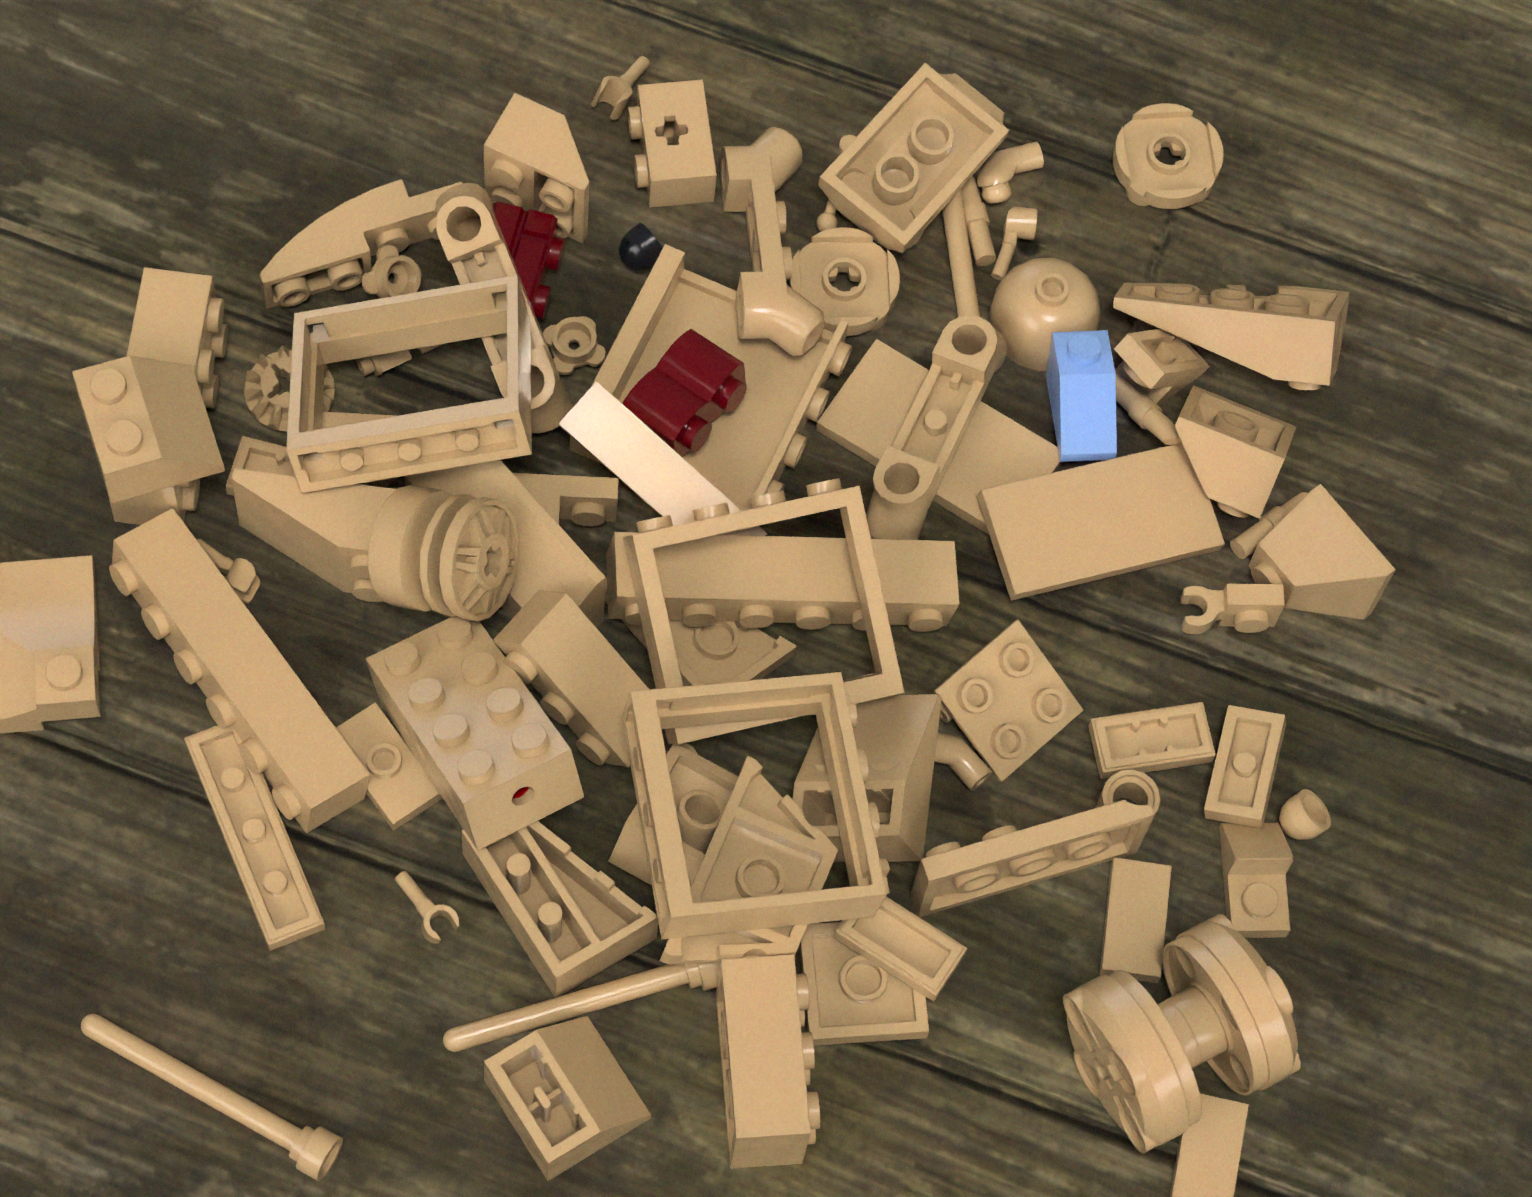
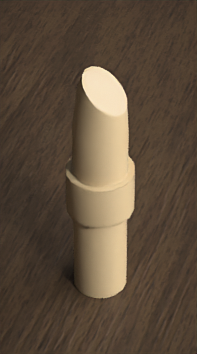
(977, 224)
(1145, 412)
(1246, 542)

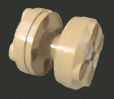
(1220, 1012)

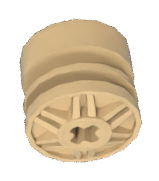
(443, 552)

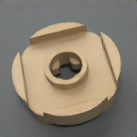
(1161, 184)
(864, 261)

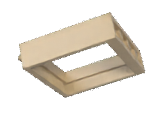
(414, 440)
(765, 509)
(847, 771)

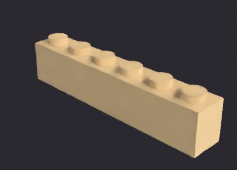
(789, 581)
(238, 671)

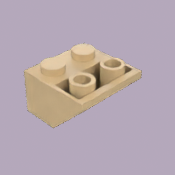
(537, 166)
(564, 1094)

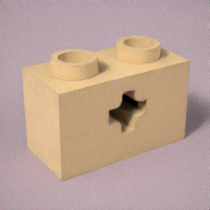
(678, 116)

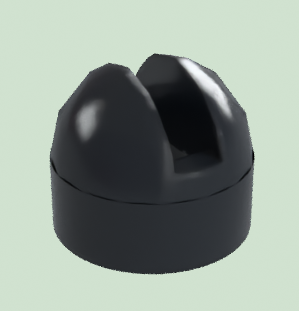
(639, 248)

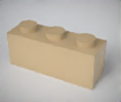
(574, 671)

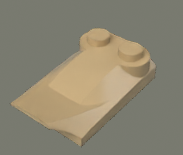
(914, 157)

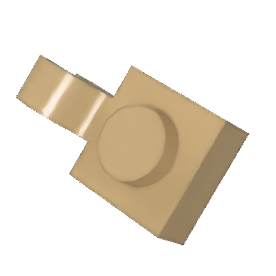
(1242, 606)

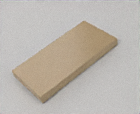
(991, 453)
(1099, 521)

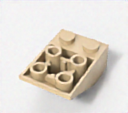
(900, 752)

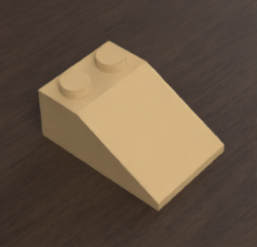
(317, 529)

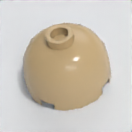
(1040, 300)

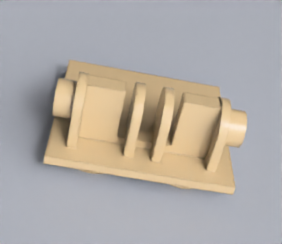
(1008, 700)

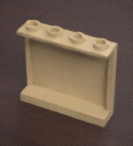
(782, 392)

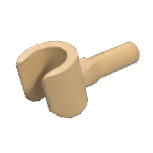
(618, 89)
(1018, 225)
(239, 573)
(426, 907)

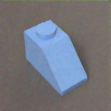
(1083, 395)

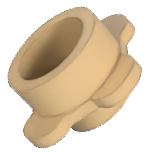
(405, 271)
(578, 330)

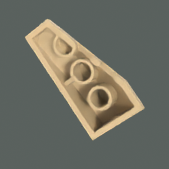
(1280, 335)

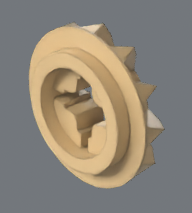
(263, 386)

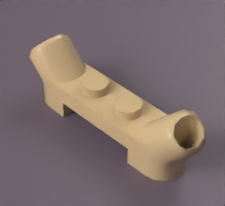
(480, 253)
(763, 299)
(934, 427)

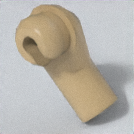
(1003, 165)
(962, 760)

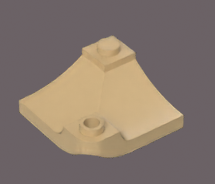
(48, 642)

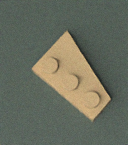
(723, 651)

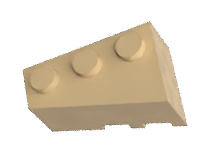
(559, 906)

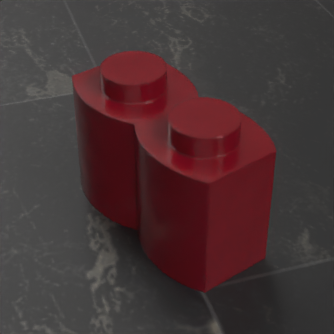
(688, 391)

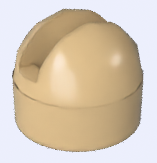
(1304, 816)

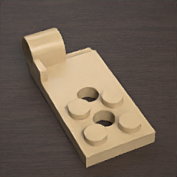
(1041, 852)

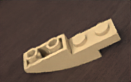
(340, 243)

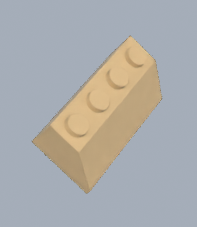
(546, 552)

